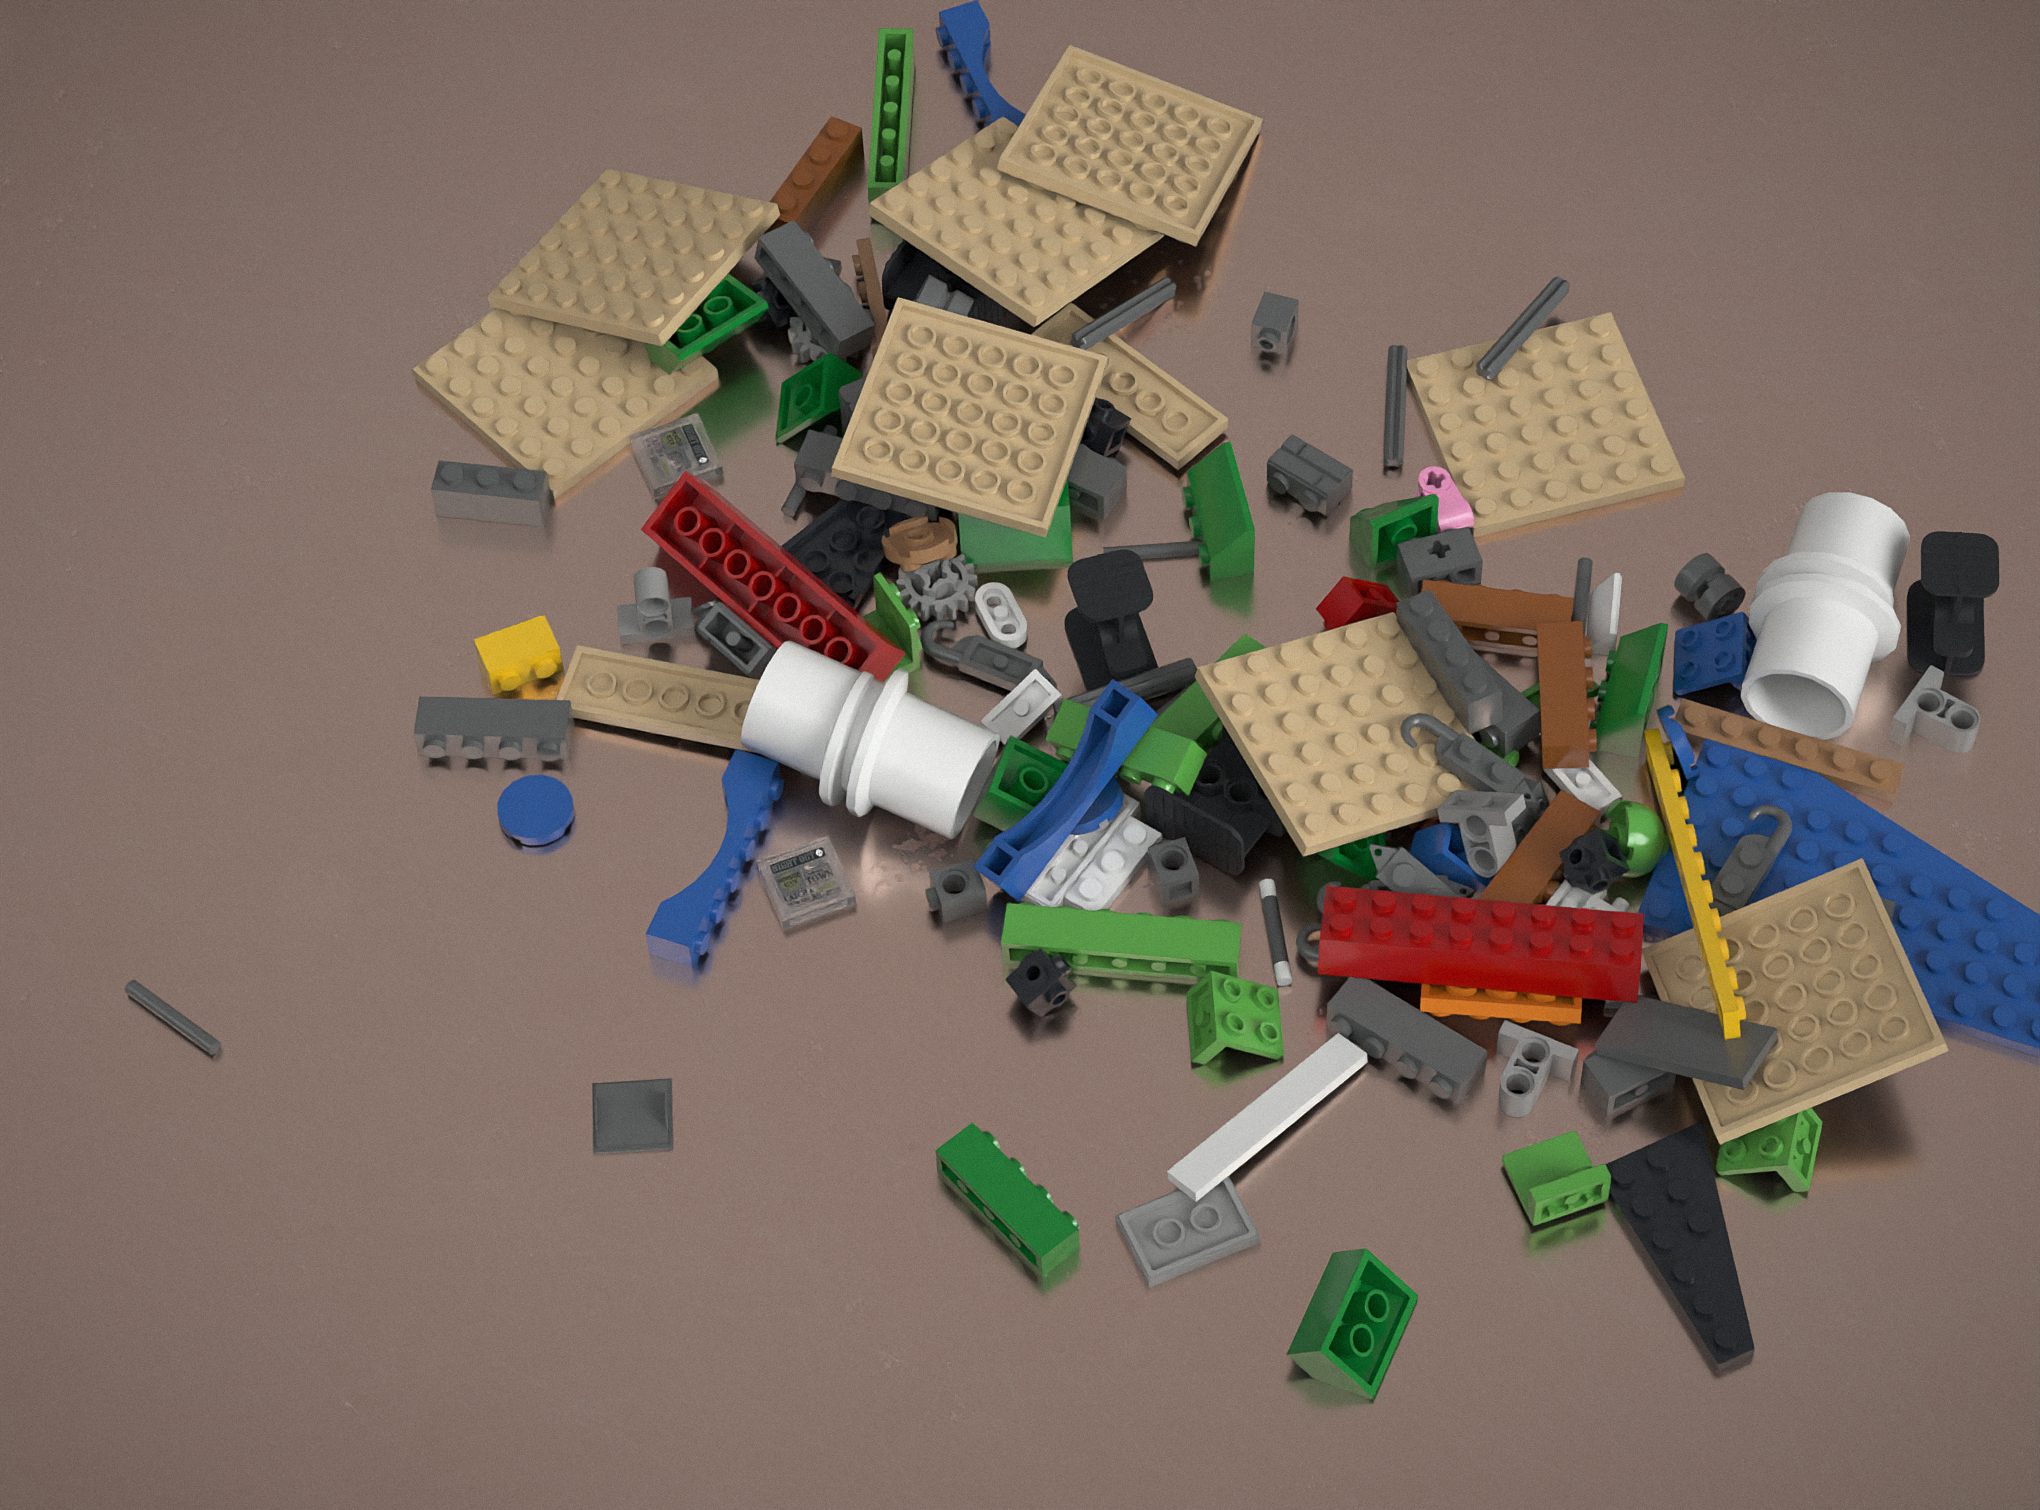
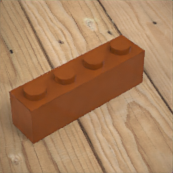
(819, 175)
(1499, 615)
(1564, 696)
(1535, 866)

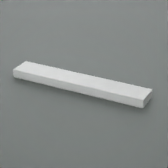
(1267, 1117)

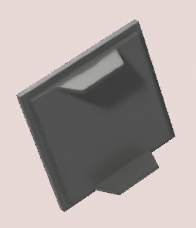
(632, 1116)

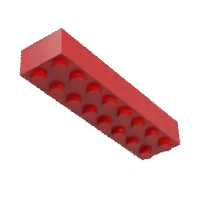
(764, 579)
(1481, 944)

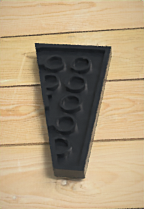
(845, 546)
(1678, 1223)

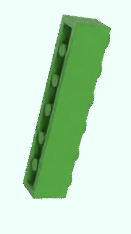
(891, 110)
(1123, 941)

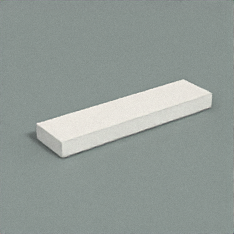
(1074, 858)

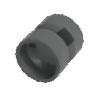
(935, 294)
(1708, 586)

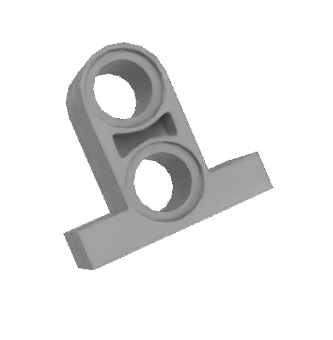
(654, 613)
(1940, 721)
(1484, 826)
(1526, 1076)

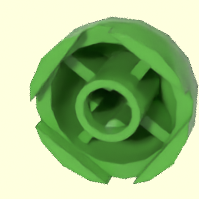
(1639, 835)

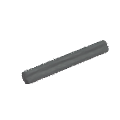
(1123, 314)
(1522, 328)
(1395, 406)
(1143, 683)

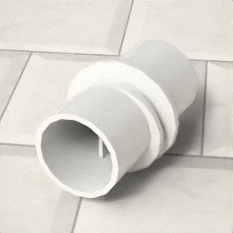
(1825, 615)
(869, 740)

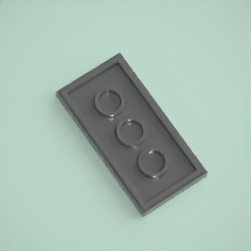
(1685, 1042)

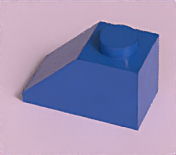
(1444, 853)

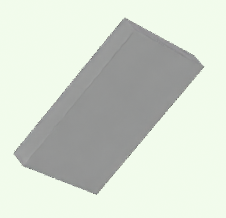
(1183, 1235)

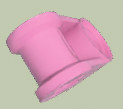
(1453, 508)

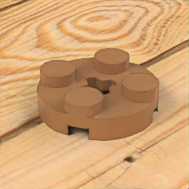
(920, 542)

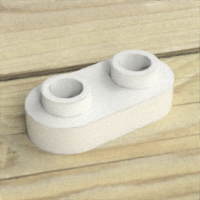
(1003, 618)

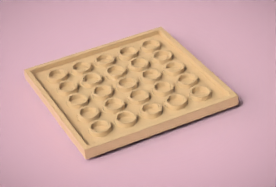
(1130, 145)
(1005, 233)
(634, 256)
(555, 391)
(970, 417)
(1550, 430)
(1325, 731)
(1829, 980)

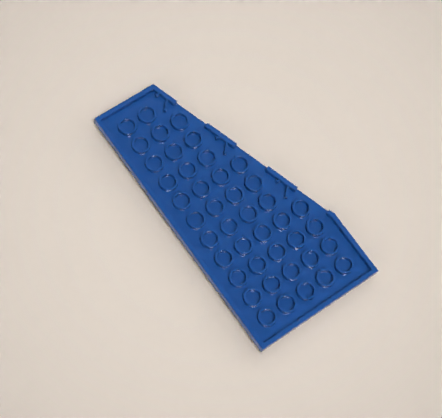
(1960, 933)

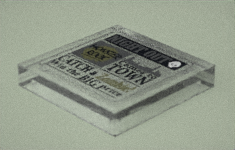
(673, 449)
(806, 881)

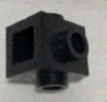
(779, 309)
(1105, 428)
(1593, 861)
(1042, 981)

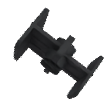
(909, 269)
(1948, 602)
(1107, 622)
(1210, 816)

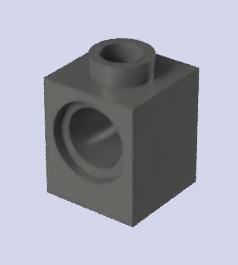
(1274, 323)
(960, 878)
(1178, 883)

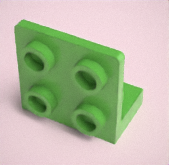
(896, 622)
(1233, 1015)
(1782, 1147)
(1556, 1178)

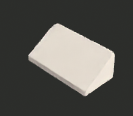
(1604, 615)

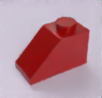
(1355, 601)

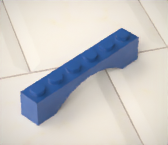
(968, 42)
(1109, 736)
(684, 920)

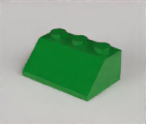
(719, 317)
(1220, 515)
(1001, 546)
(1630, 691)
(1353, 1323)

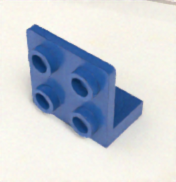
(1713, 653)

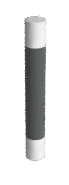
(1275, 932)

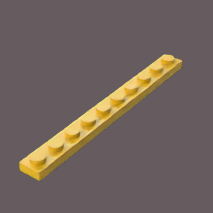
(1696, 891)

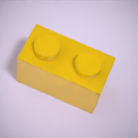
(518, 654)

